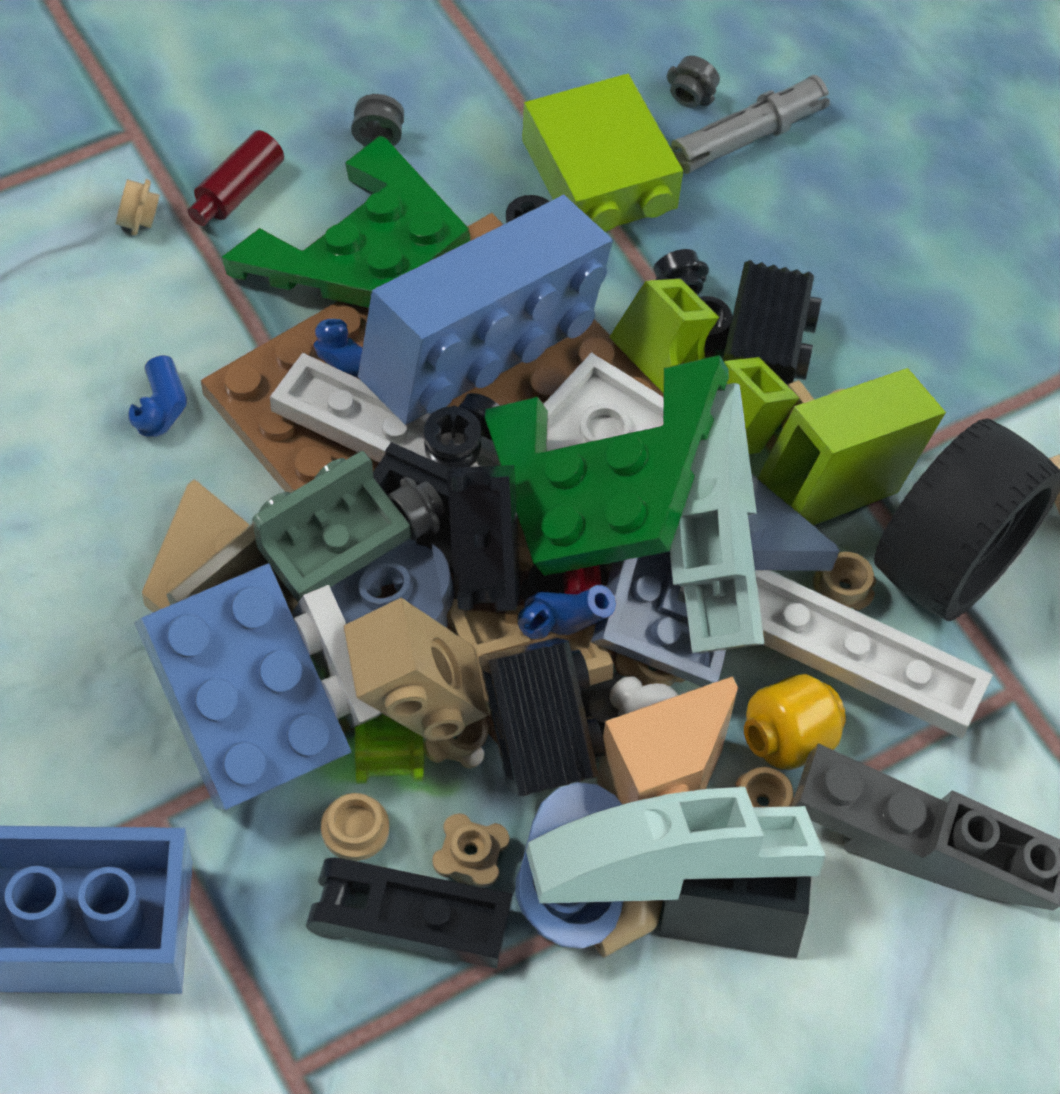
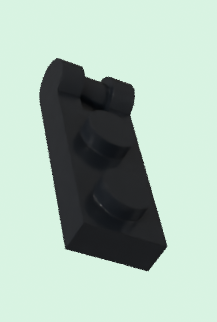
(411, 912)

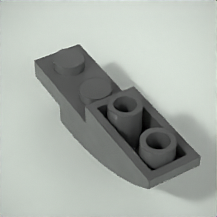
(929, 837)

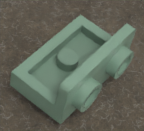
(329, 526)

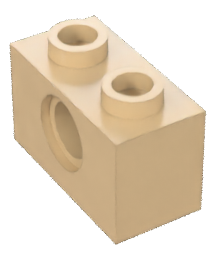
(415, 671)

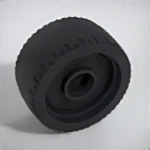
(967, 518)

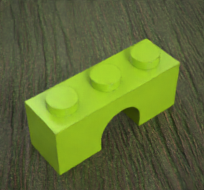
(670, 328)

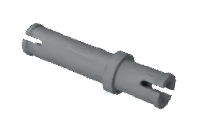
(768, 115)

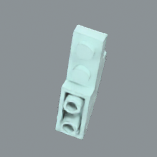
(713, 538)
(659, 841)

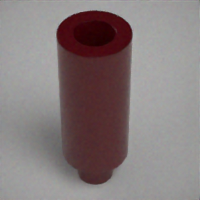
(236, 178)

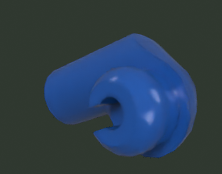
(336, 348)
(165, 403)
(565, 612)

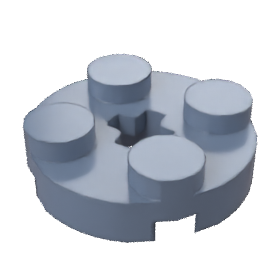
(417, 575)

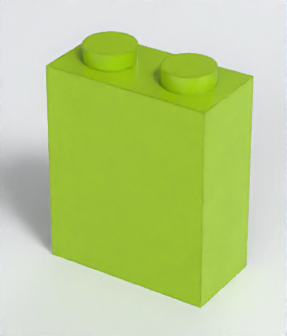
(603, 152)
(852, 446)

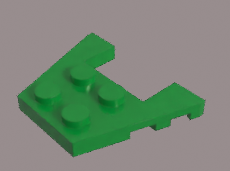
(374, 244)
(612, 493)

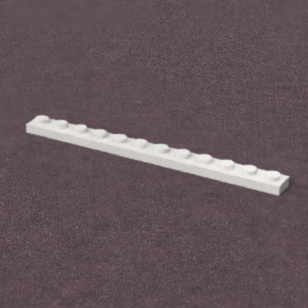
(792, 616)

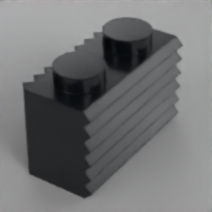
(770, 319)
(541, 715)

